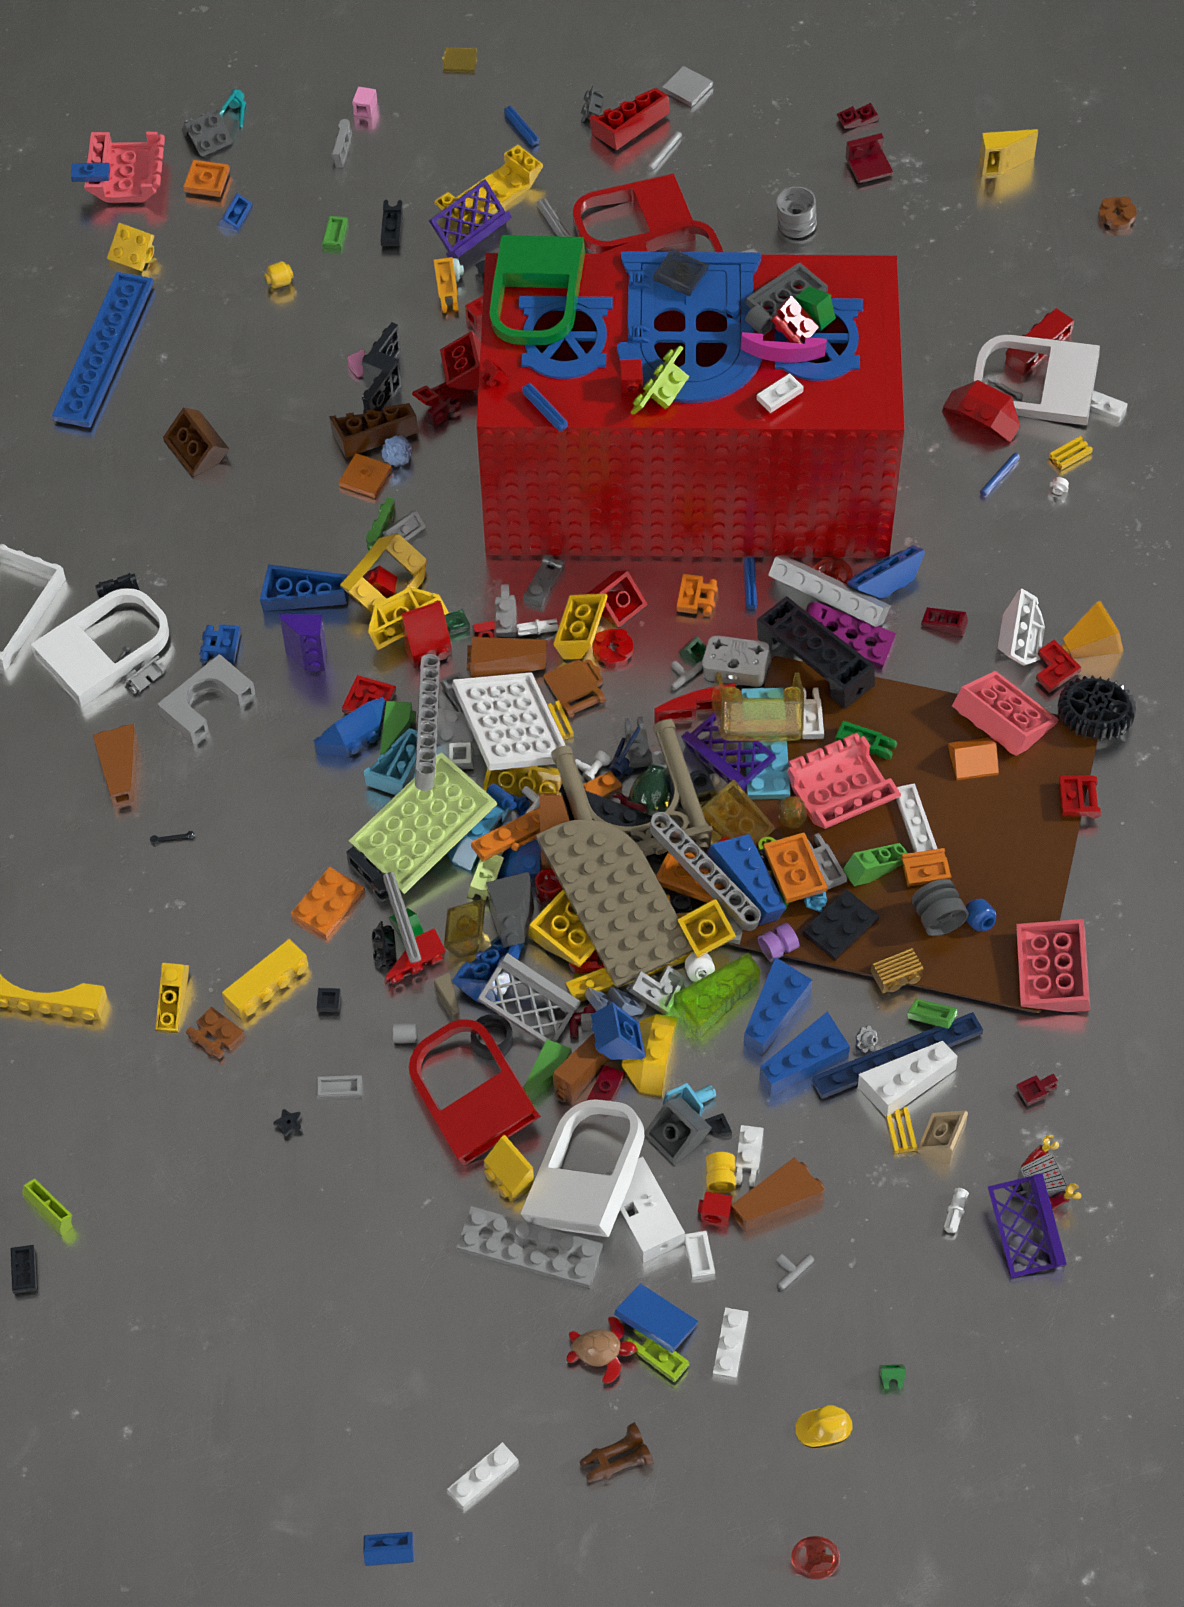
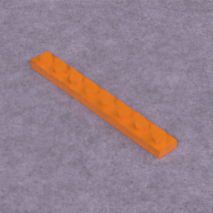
(529, 824)

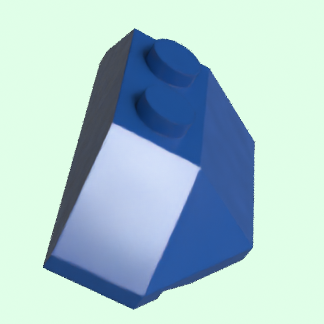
(890, 573)
(353, 731)

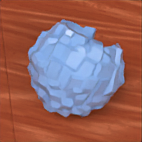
(397, 451)

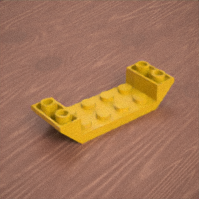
(506, 182)

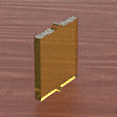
(460, 59)

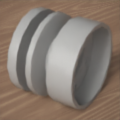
(796, 212)

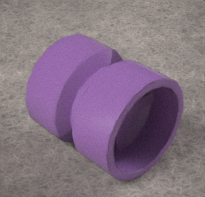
(780, 941)

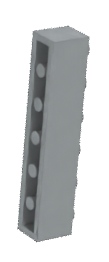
(829, 590)

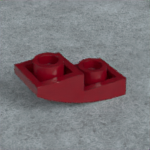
(855, 118)

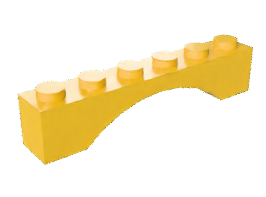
(80, 1001)

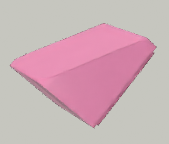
(354, 363)

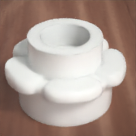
(1059, 486)

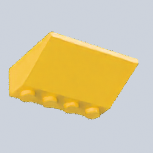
(561, 931)

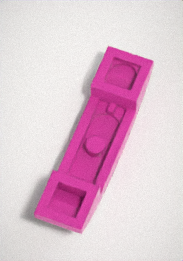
(783, 351)

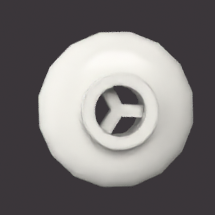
(698, 967)

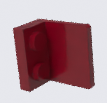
(867, 158)

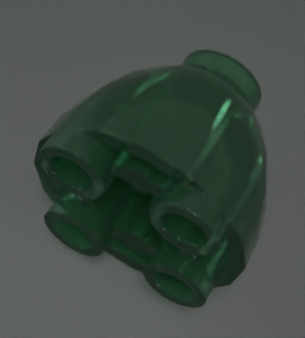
(651, 788)

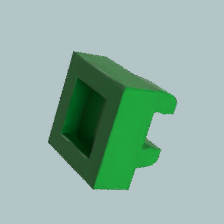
(890, 1372)

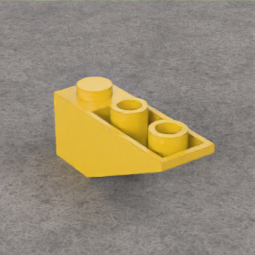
(171, 996)

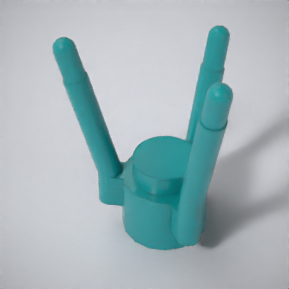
(235, 100)

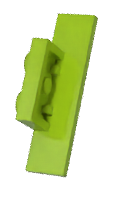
(665, 384)

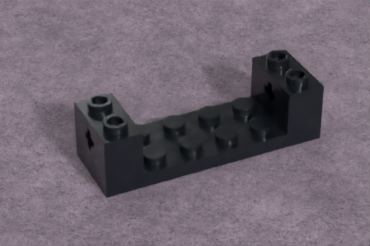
(818, 649)

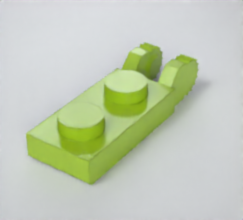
(668, 1363)

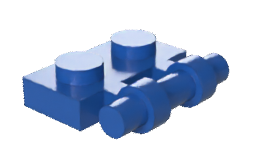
(226, 642)

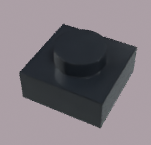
(328, 999)

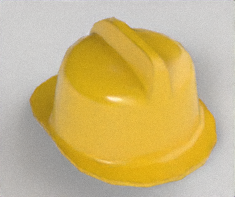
(823, 1426)

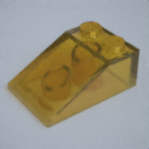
(735, 814)

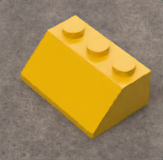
(579, 625)

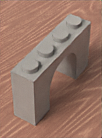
(215, 675)

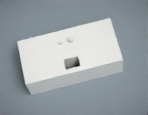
(649, 1216)

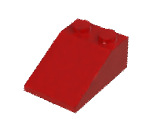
(426, 633)

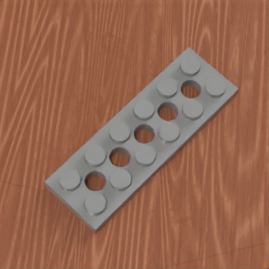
(535, 1261)

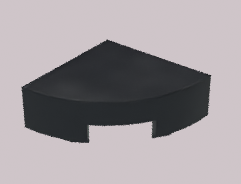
(719, 1125)

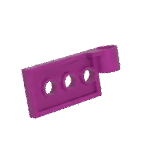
(862, 630)

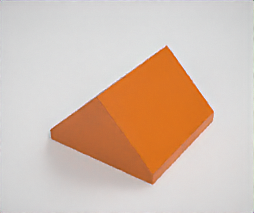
(974, 758)

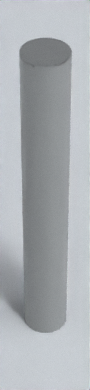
(665, 149)

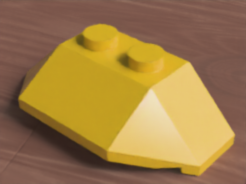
(386, 618)
(650, 1072)

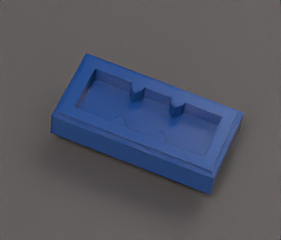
(90, 172)

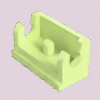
(485, 872)

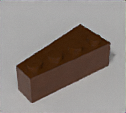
(372, 428)

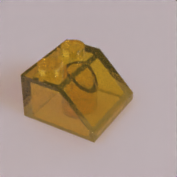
(464, 928)

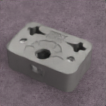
(737, 660)

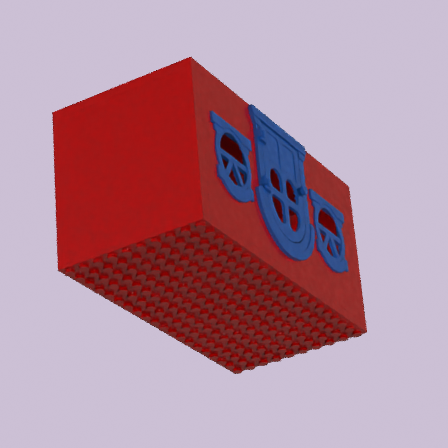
(715, 464)

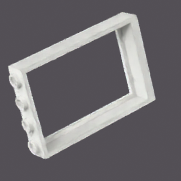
(37, 567)

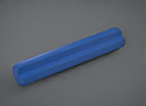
(521, 125)
(544, 407)
(750, 583)

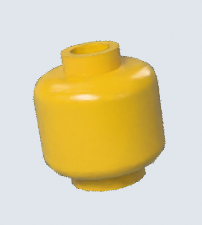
(278, 275)

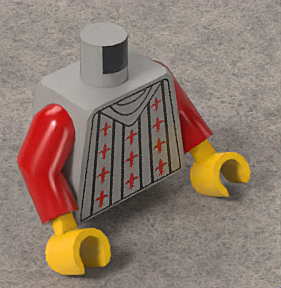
(1043, 1162)

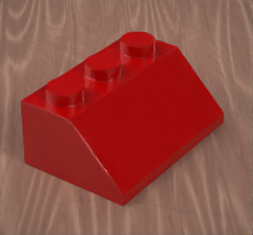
(462, 362)

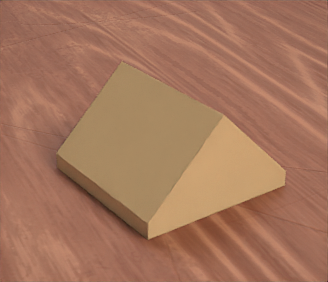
(943, 1135)

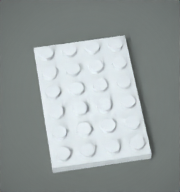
(509, 720)

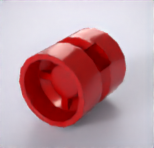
(546, 887)

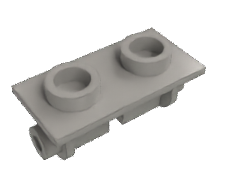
(138, 679)

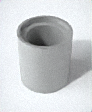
(404, 1033)

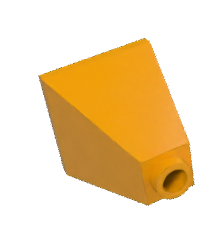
(1093, 635)

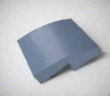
(619, 997)

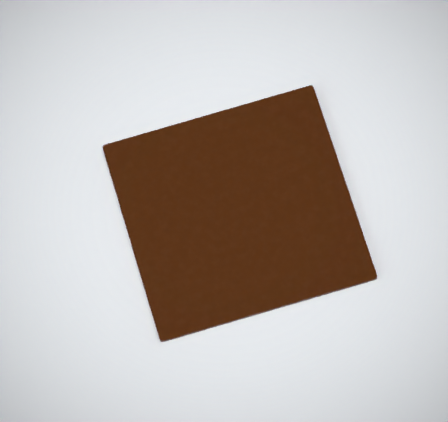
(997, 832)

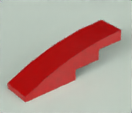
(686, 706)

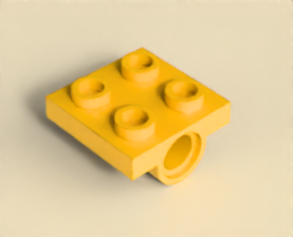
(131, 247)

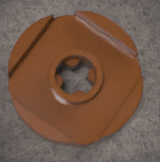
(1117, 204)

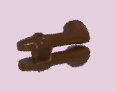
(632, 1440)

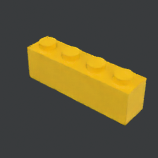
(265, 979)

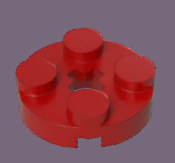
(611, 637)

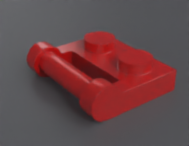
(1072, 796)

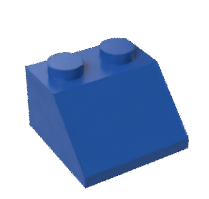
(617, 1033)

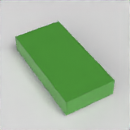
(335, 232)
(932, 1013)

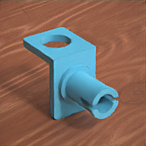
(693, 1098)

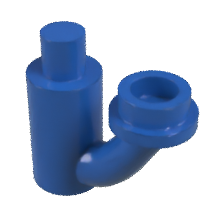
(507, 799)

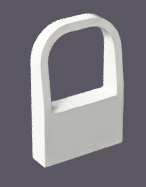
(1067, 381)
(80, 662)
(582, 1199)

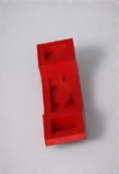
(434, 395)

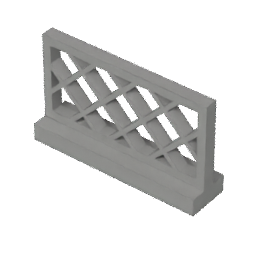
(538, 984)

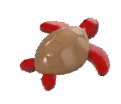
(601, 1348)

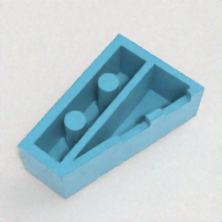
(396, 766)

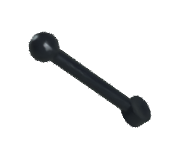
(155, 839)

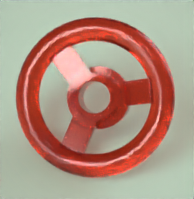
(833, 568)
(816, 1554)

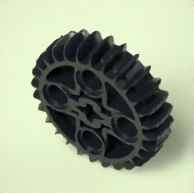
(1096, 708)

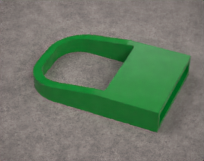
(539, 264)

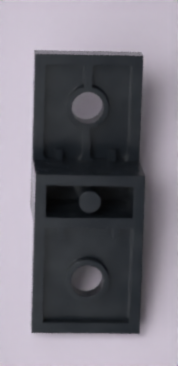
(382, 370)

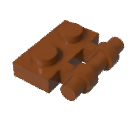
(218, 1027)

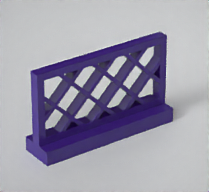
(474, 235)
(719, 765)
(1047, 1221)

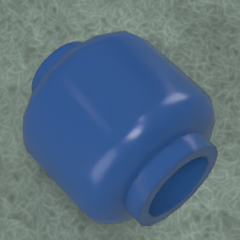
(981, 915)

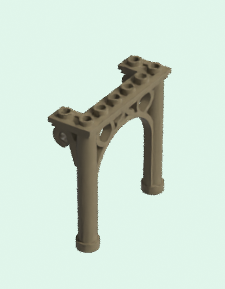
(683, 789)

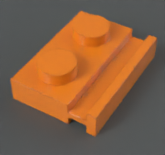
(925, 866)

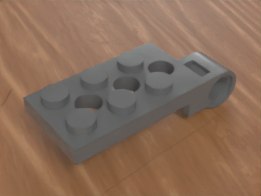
(782, 286)

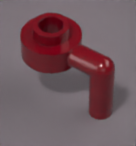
(575, 1018)

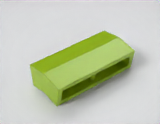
(47, 1206)

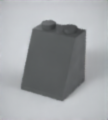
(511, 907)

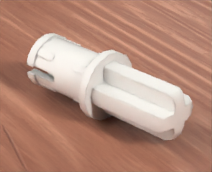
(537, 627)
(955, 1210)

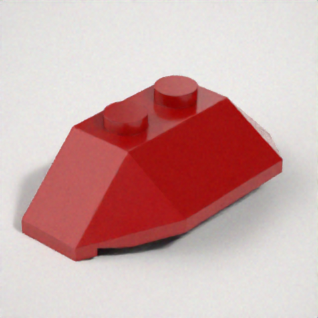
(985, 408)

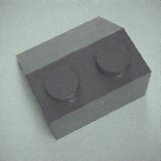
(677, 1129)

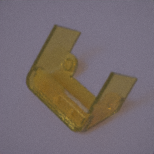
(759, 717)

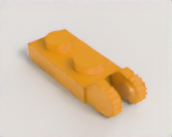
(446, 282)

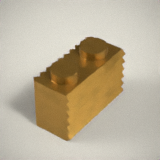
(897, 970)

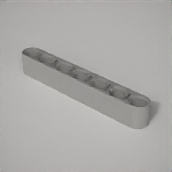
(707, 881)

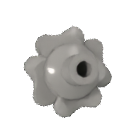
(866, 1038)

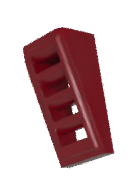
(951, 628)

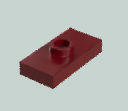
(606, 1084)

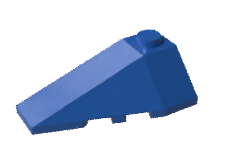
(522, 861)

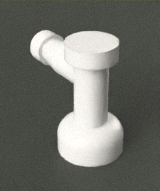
(589, 772)

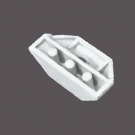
(1022, 629)

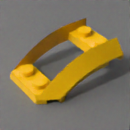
(402, 552)

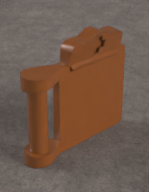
(574, 682)

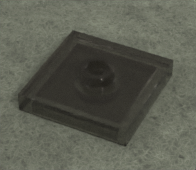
(680, 272)

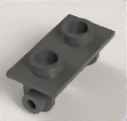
(593, 103)

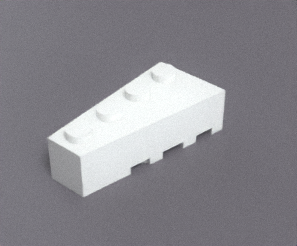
(907, 1077)

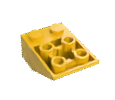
(1006, 150)

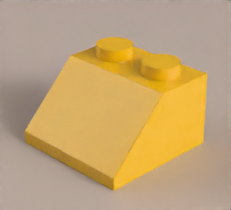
(707, 928)
(508, 1170)

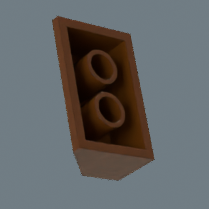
(195, 441)

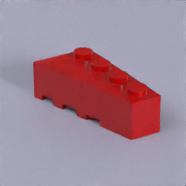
(630, 119)

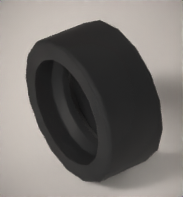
(492, 1020)

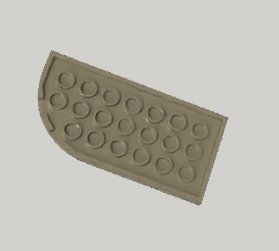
(615, 897)

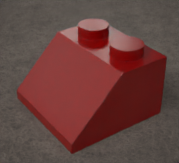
(623, 597)

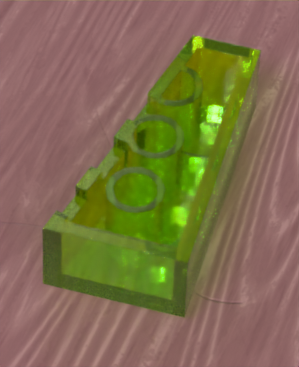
(714, 995)

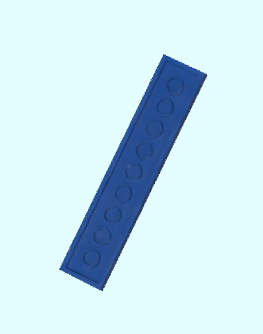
(102, 349)

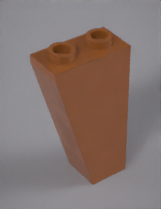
(505, 656)
(118, 760)
(551, 814)
(578, 1071)
(778, 1195)

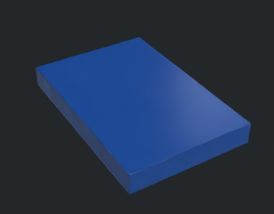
(656, 1318)

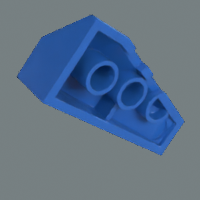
(474, 976)

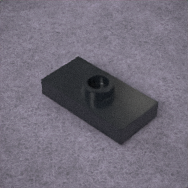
(23, 1269)

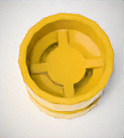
(720, 1172)

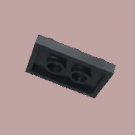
(840, 925)

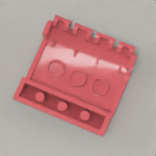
(133, 167)
(840, 781)

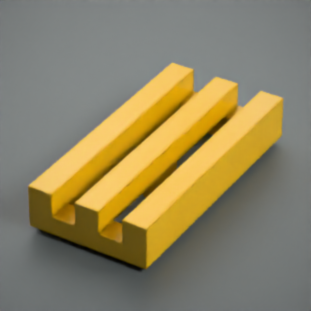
(1068, 450)
(552, 708)
(905, 1148)

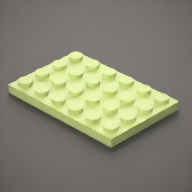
(423, 825)

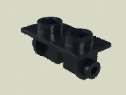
(126, 581)
(382, 939)

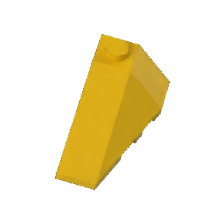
(513, 780)

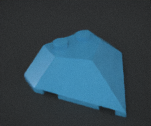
(462, 853)

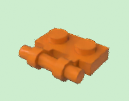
(690, 592)

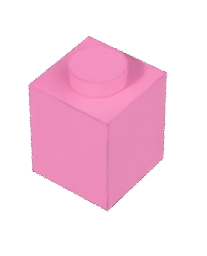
(364, 102)

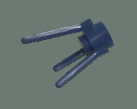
(620, 764)

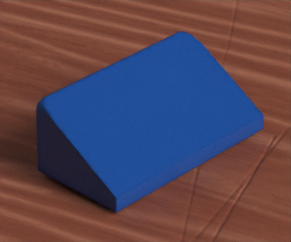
(235, 213)
(388, 1548)

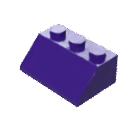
(305, 640)

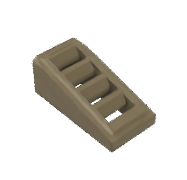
(445, 991)

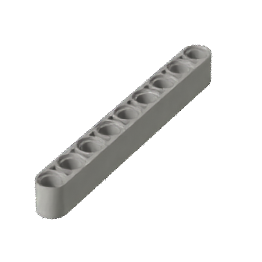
(427, 722)

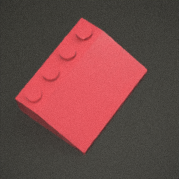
(1004, 712)
(1053, 965)

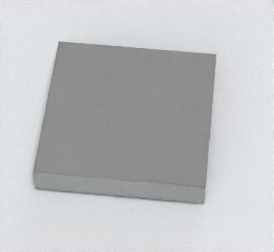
(687, 86)

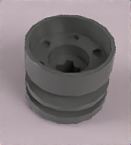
(939, 907)

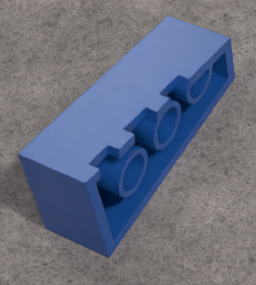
(746, 869)
(778, 1002)
(805, 1056)

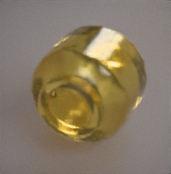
(792, 812)

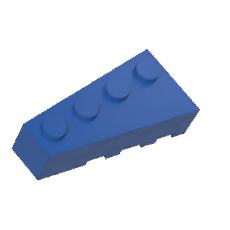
(301, 588)

